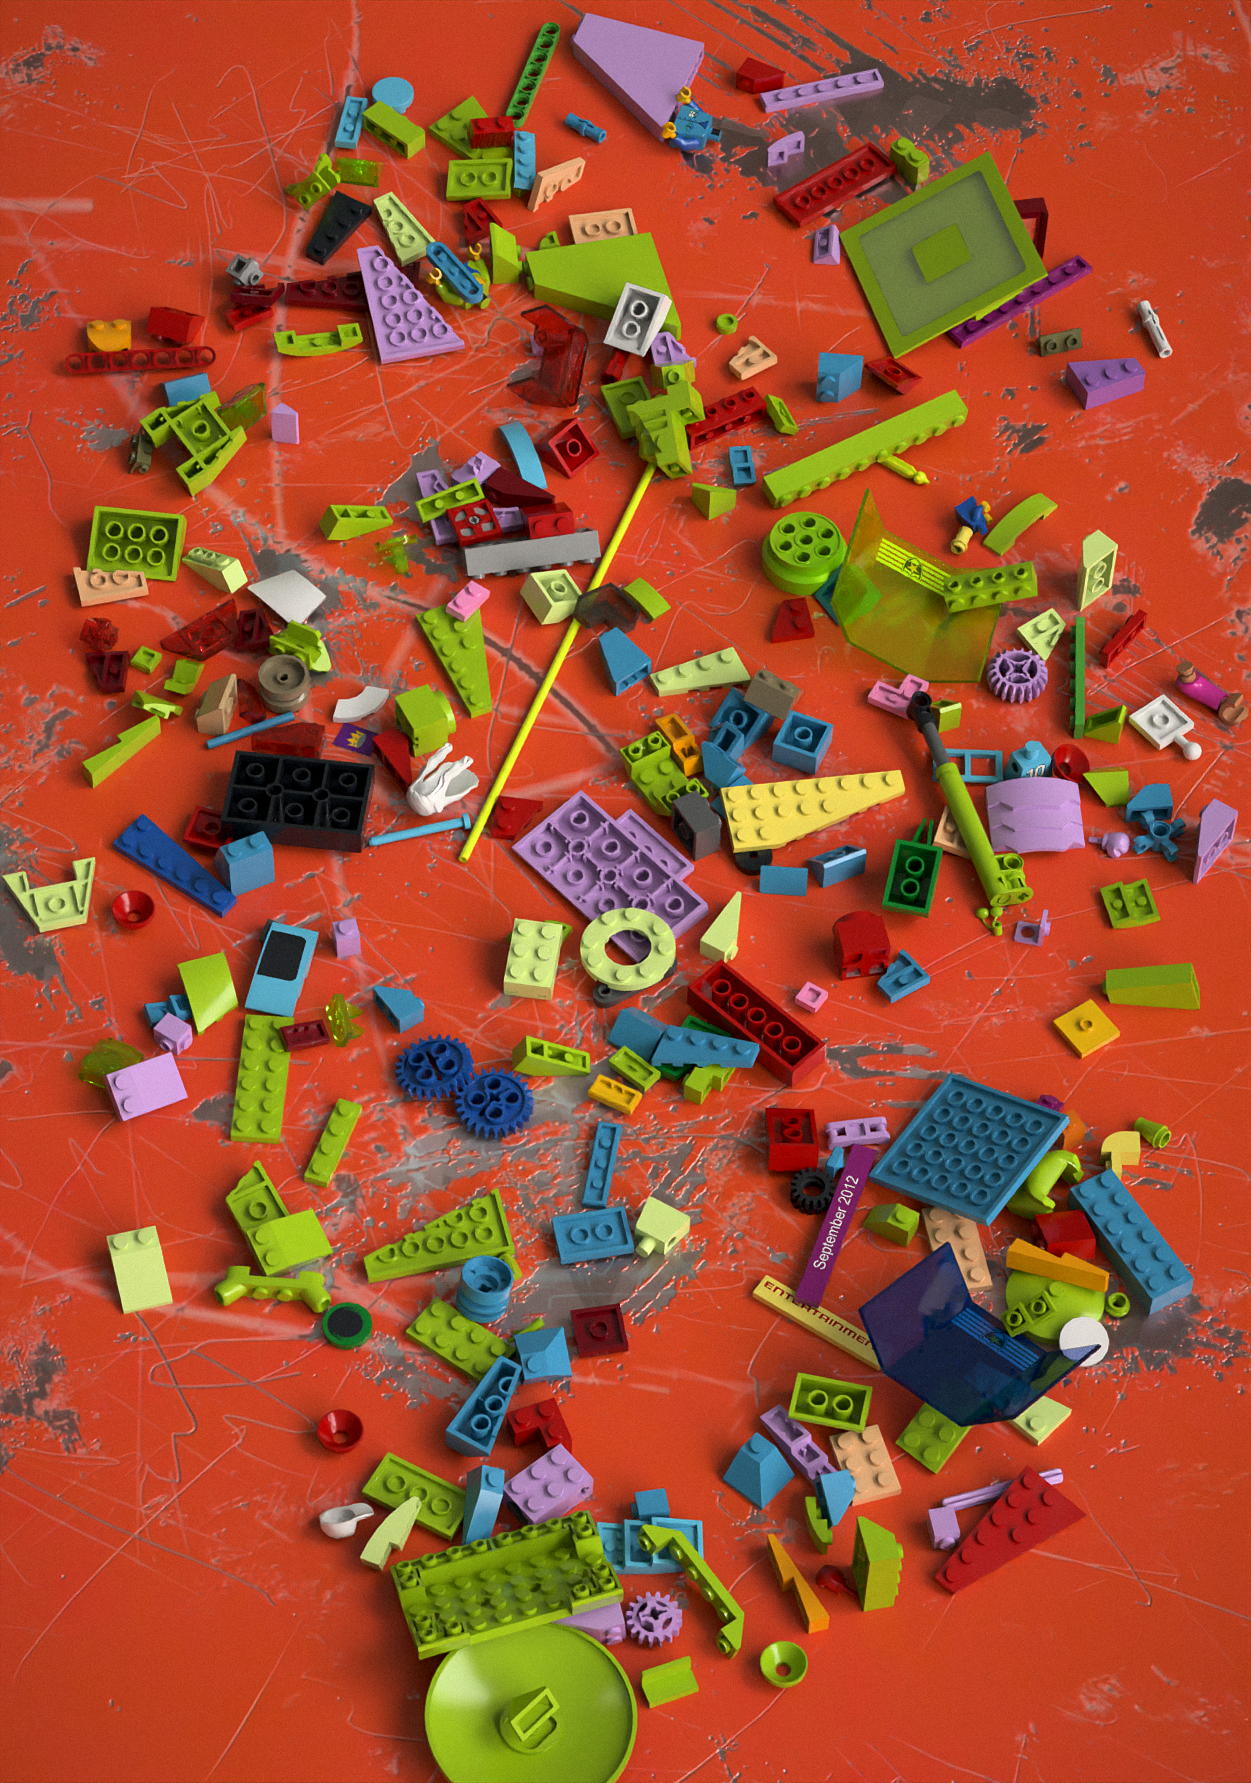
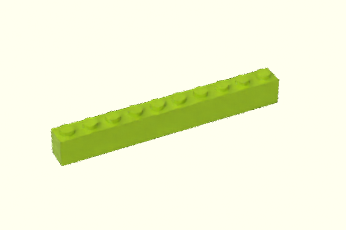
(864, 449)

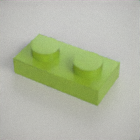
(781, 416)
(634, 1068)

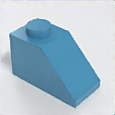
(720, 766)
(1154, 798)
(399, 1007)
(834, 1495)

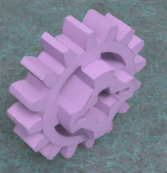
(646, 1626)

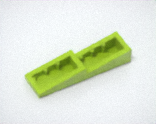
(129, 743)

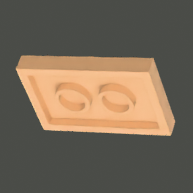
(602, 225)
(867, 1462)

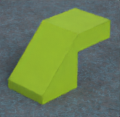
(185, 676)

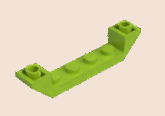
(656, 1538)

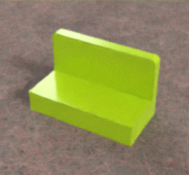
(668, 1682)

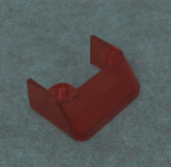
(561, 363)

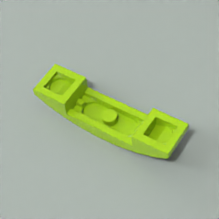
(318, 344)
(1017, 521)

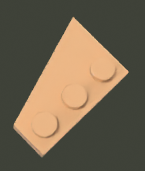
(103, 587)

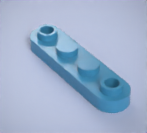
(454, 272)

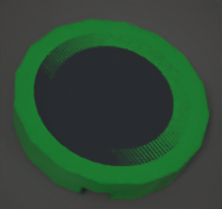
(347, 1325)

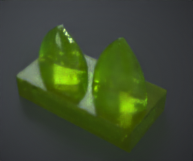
(339, 1016)

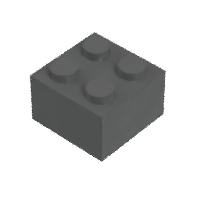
(696, 825)

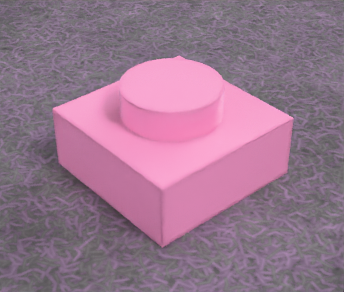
(811, 997)

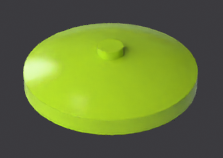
(1068, 1299)

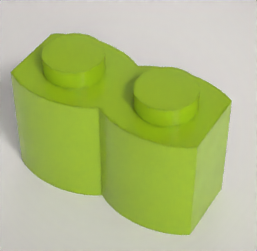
(909, 160)

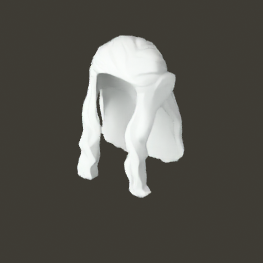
(443, 786)

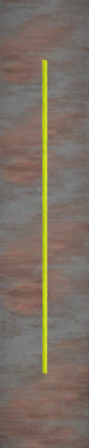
(557, 662)

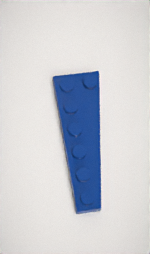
(163, 857)

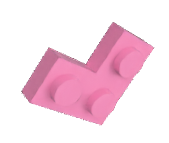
(895, 699)

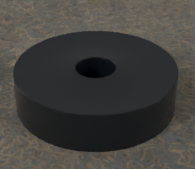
(753, 866)

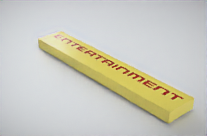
(817, 1320)

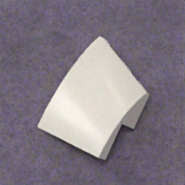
(289, 596)

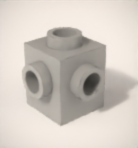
(244, 271)

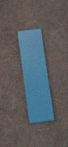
(601, 1165)

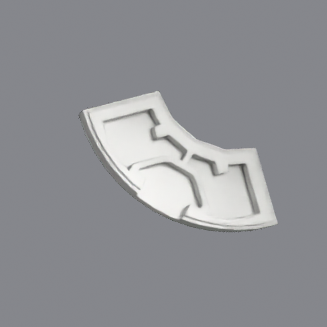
(364, 704)

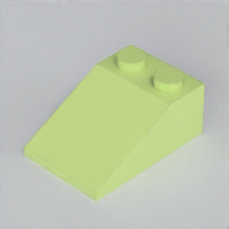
(139, 1269)

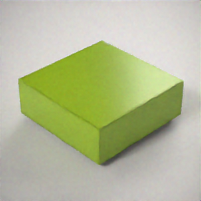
(146, 659)

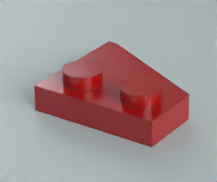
(246, 315)
(793, 622)
(512, 816)

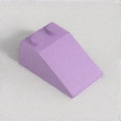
(1214, 835)
(145, 1087)
(602, 1624)

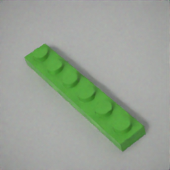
(1077, 685)

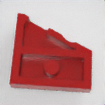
(476, 220)

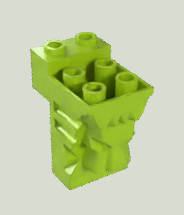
(662, 430)

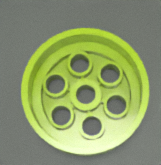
(802, 552)

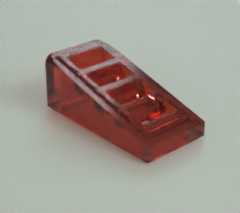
(250, 703)

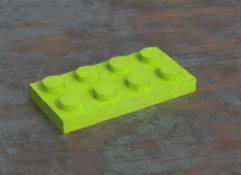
(458, 1340)
(399, 1481)

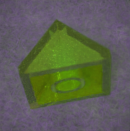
(359, 171)

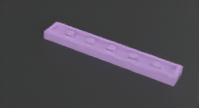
(821, 90)

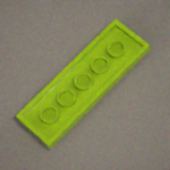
(261, 1081)

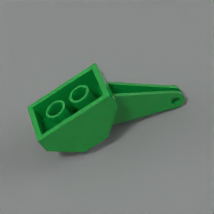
(913, 875)

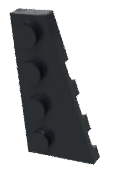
(336, 227)

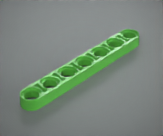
(533, 67)

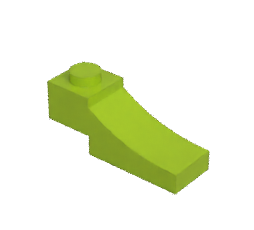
(703, 1079)

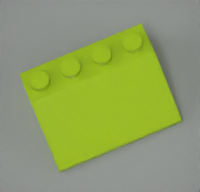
(137, 542)

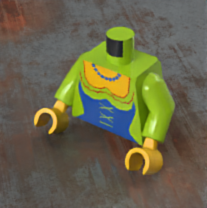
(476, 268)

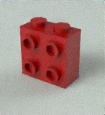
(1064, 1233)

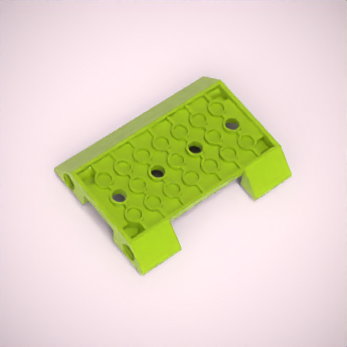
(505, 1584)

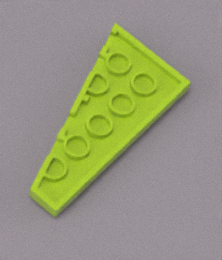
(453, 133)
(461, 654)
(446, 1241)

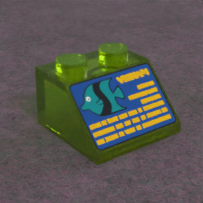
(244, 407)

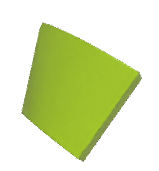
(208, 989)

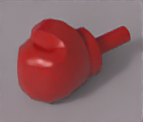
(832, 1579)

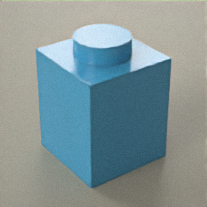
(650, 1504)

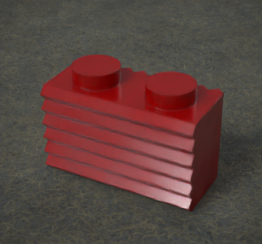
(490, 132)

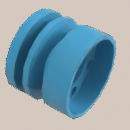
(484, 1289)

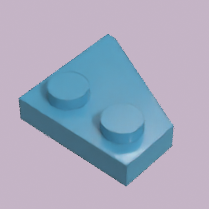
(902, 978)

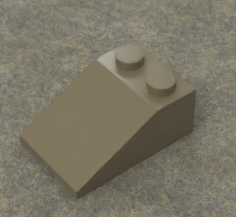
(773, 694)

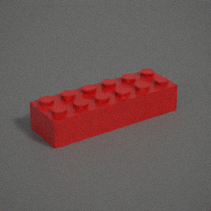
(751, 1016)

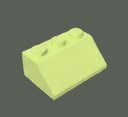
(1095, 568)

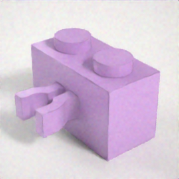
(478, 466)

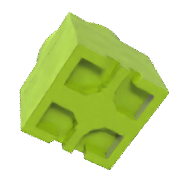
(424, 719)

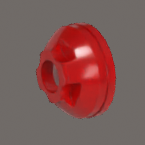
(1073, 760)
(133, 902)
(340, 1422)

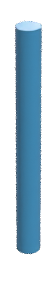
(247, 731)

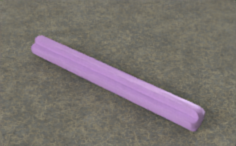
(993, 1492)

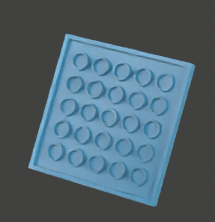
(969, 1149)

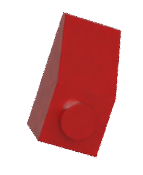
(759, 77)

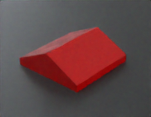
(894, 373)
(205, 829)

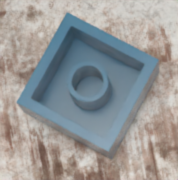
(802, 742)

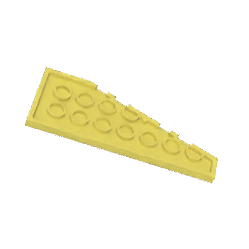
(788, 810)

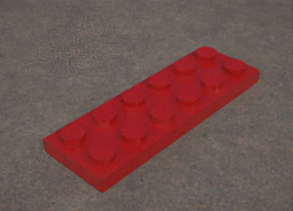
(834, 184)

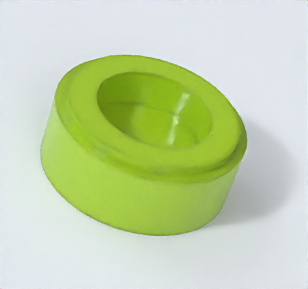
(726, 324)

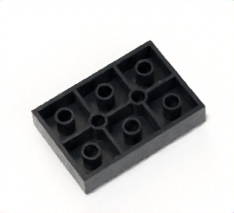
(298, 801)

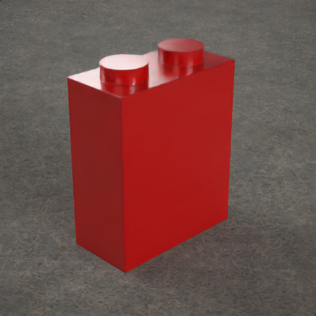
(547, 520)

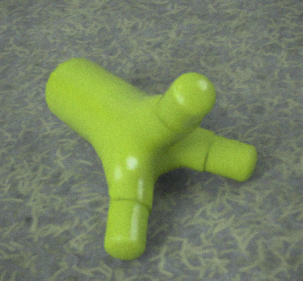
(534, 1326)

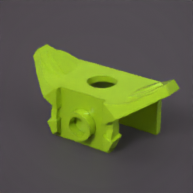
(316, 185)
(313, 649)

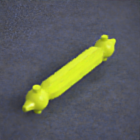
(905, 469)

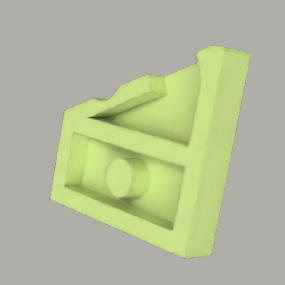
(1042, 633)

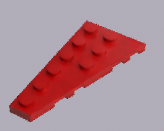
(1015, 1524)

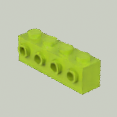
(990, 586)

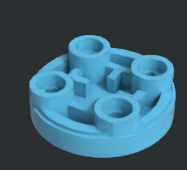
(393, 92)

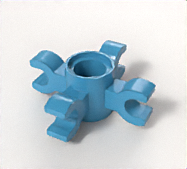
(1159, 836)

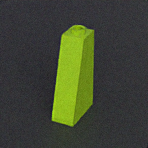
(668, 373)
(1154, 986)

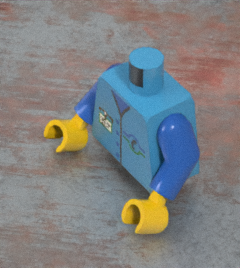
(691, 126)

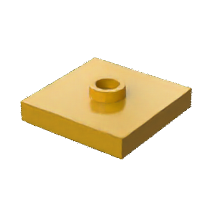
(1086, 1028)

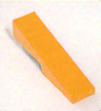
(1066, 1269)
(789, 1578)

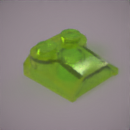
(108, 1057)

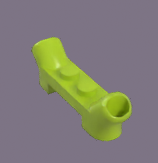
(240, 1283)

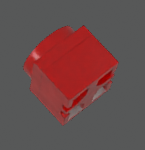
(861, 945)

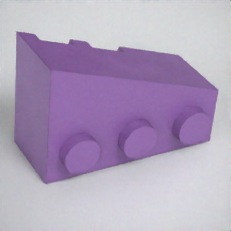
(1104, 380)

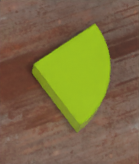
(549, 241)

